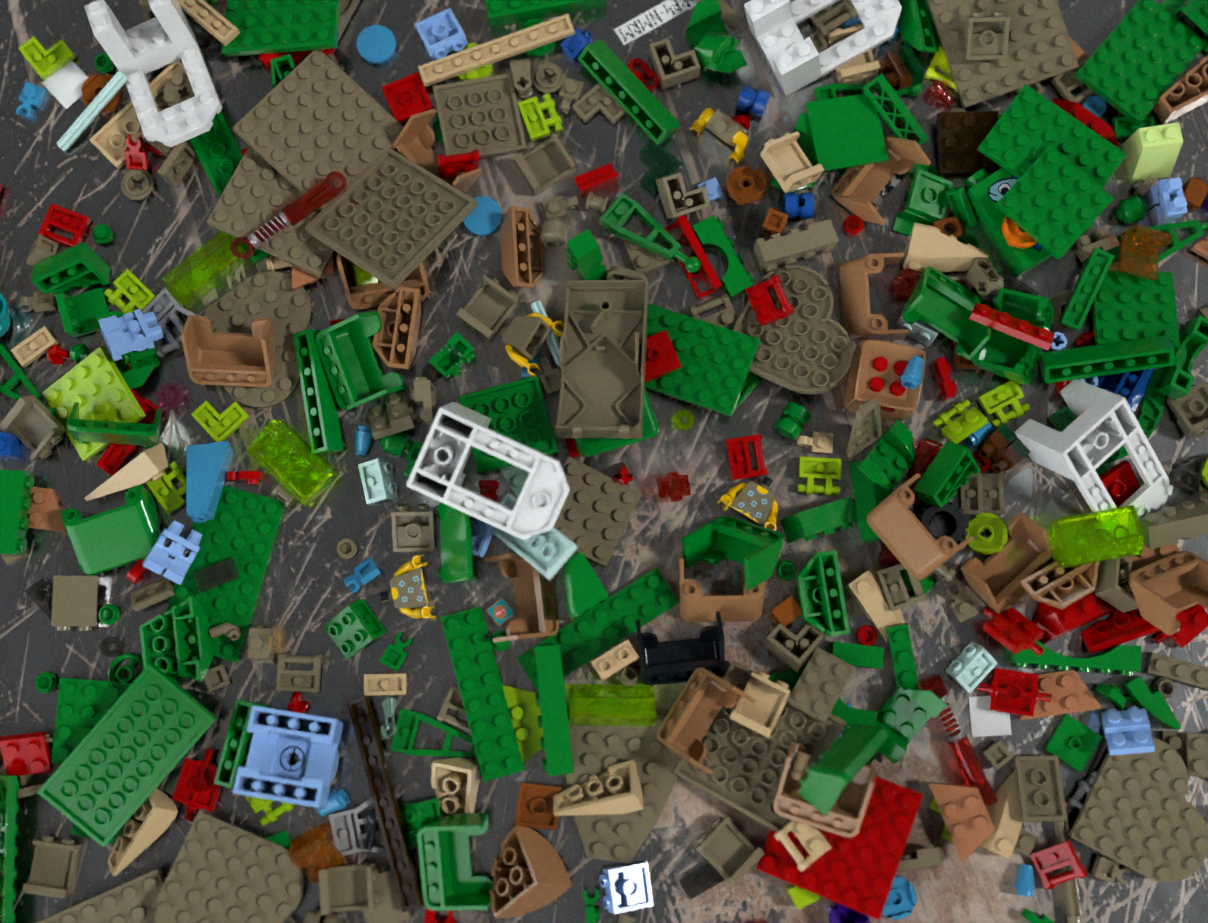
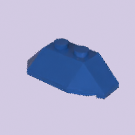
(1128, 385)

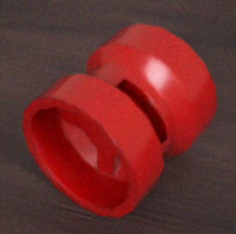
(489, 486)

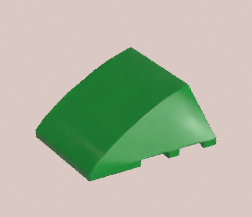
(178, 641)

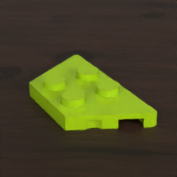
(525, 720)

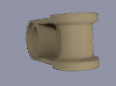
(521, 77)
(984, 277)

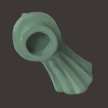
(388, 729)

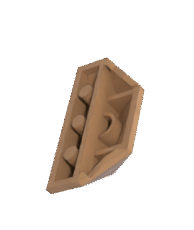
(521, 248)
(400, 328)
(1060, 585)

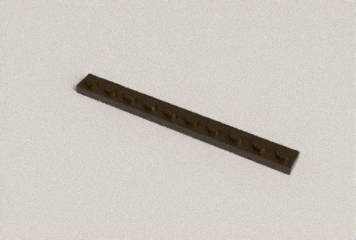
(385, 804)

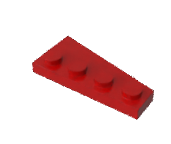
(1117, 630)

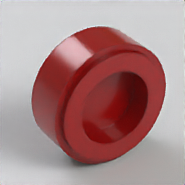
(853, 225)
(866, 635)

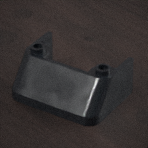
(678, 659)

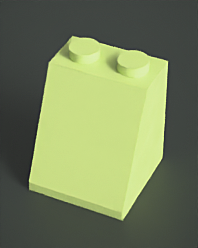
(1152, 151)

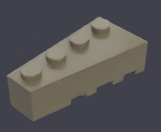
(795, 245)
(1176, 522)

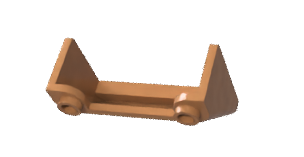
(845, 814)

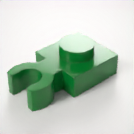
(395, 654)

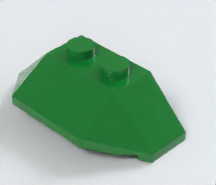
(918, 26)
(823, 594)

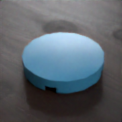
(376, 44)
(484, 218)
(900, 899)

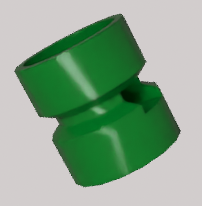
(793, 419)

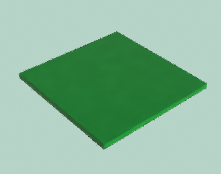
(846, 132)

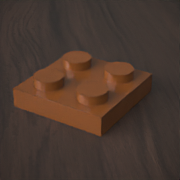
(536, 806)

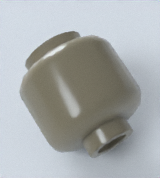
(553, 233)

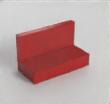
(596, 180)

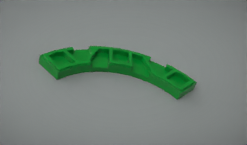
(1149, 412)

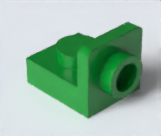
(131, 357)

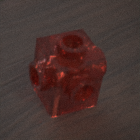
(904, 284)
(673, 487)

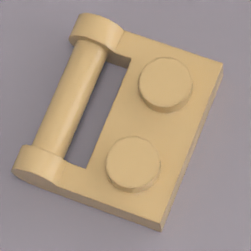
(810, 839)

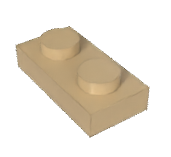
(34, 346)
(385, 684)

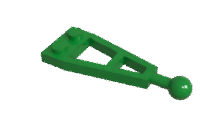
(829, 91)
(622, 210)
(1197, 230)
(16, 378)
(406, 733)

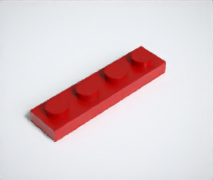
(1014, 327)
(118, 454)

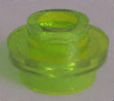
(683, 413)

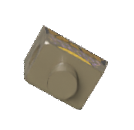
(262, 643)

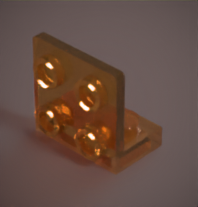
(1141, 251)
(314, 851)

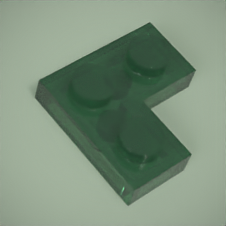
(662, 164)

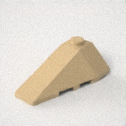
(934, 249)
(138, 471)
(871, 598)
(455, 784)
(609, 793)
(1005, 819)
(142, 830)

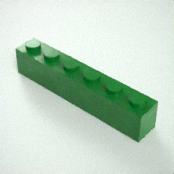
(518, 11)
(629, 91)
(1107, 359)
(317, 397)
(553, 710)

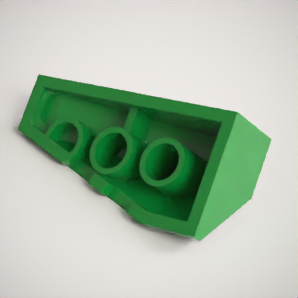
(867, 497)

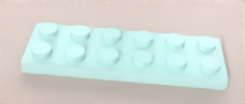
(543, 551)

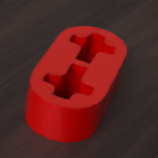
(646, 72)
(137, 572)

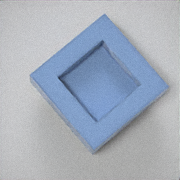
(713, 189)

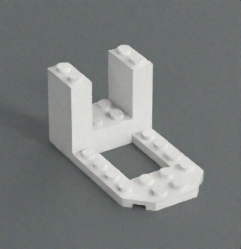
(150, 48)
(795, 59)
(1100, 428)
(446, 452)

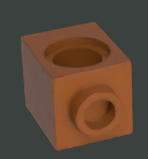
(1194, 192)
(774, 222)
(952, 223)
(785, 612)

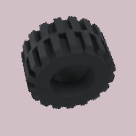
(951, 513)

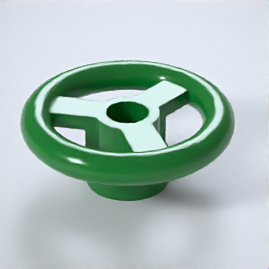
(120, 673)

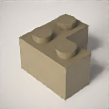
(671, 68)
(676, 199)
(1114, 585)
(794, 649)

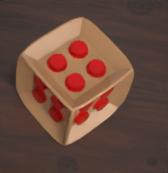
(877, 375)

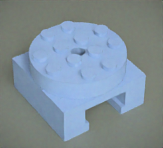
(274, 742)

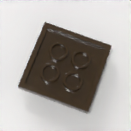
(959, 138)

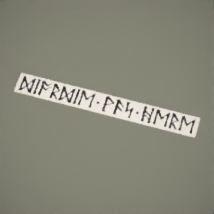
(651, 19)

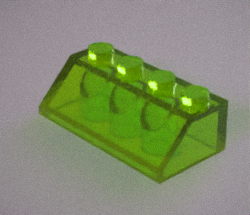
(204, 269)
(291, 462)
(1097, 536)
(611, 705)

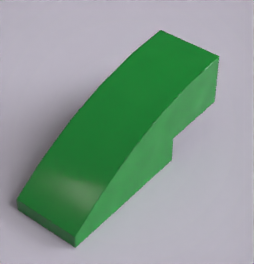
(1150, 700)

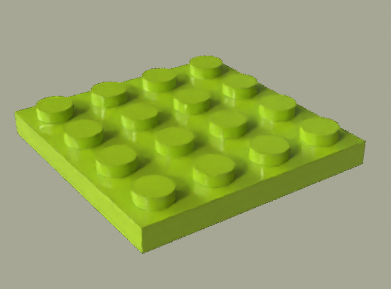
(100, 395)

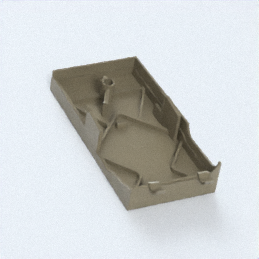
(603, 359)

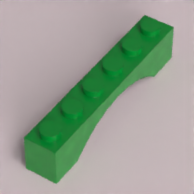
(1119, 657)

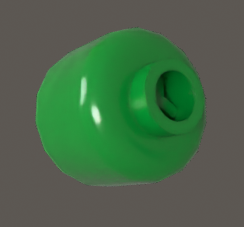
(1131, 209)
(395, 443)

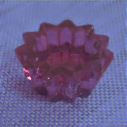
(170, 396)

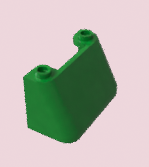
(1009, 355)
(582, 586)

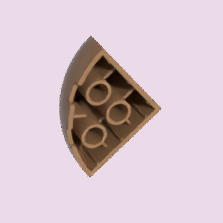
(526, 874)

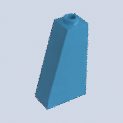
(206, 478)

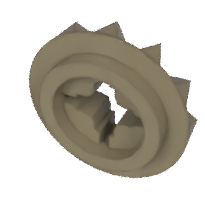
(551, 70)
(128, 184)

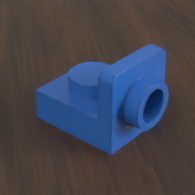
(576, 43)

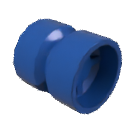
(753, 100)
(791, 202)

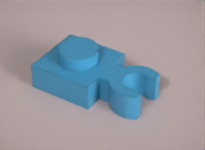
(31, 97)

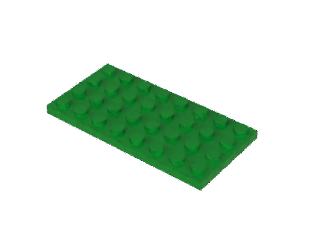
(241, 530)
(127, 755)

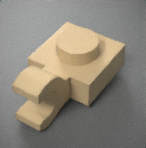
(819, 442)

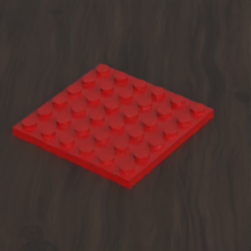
(856, 868)

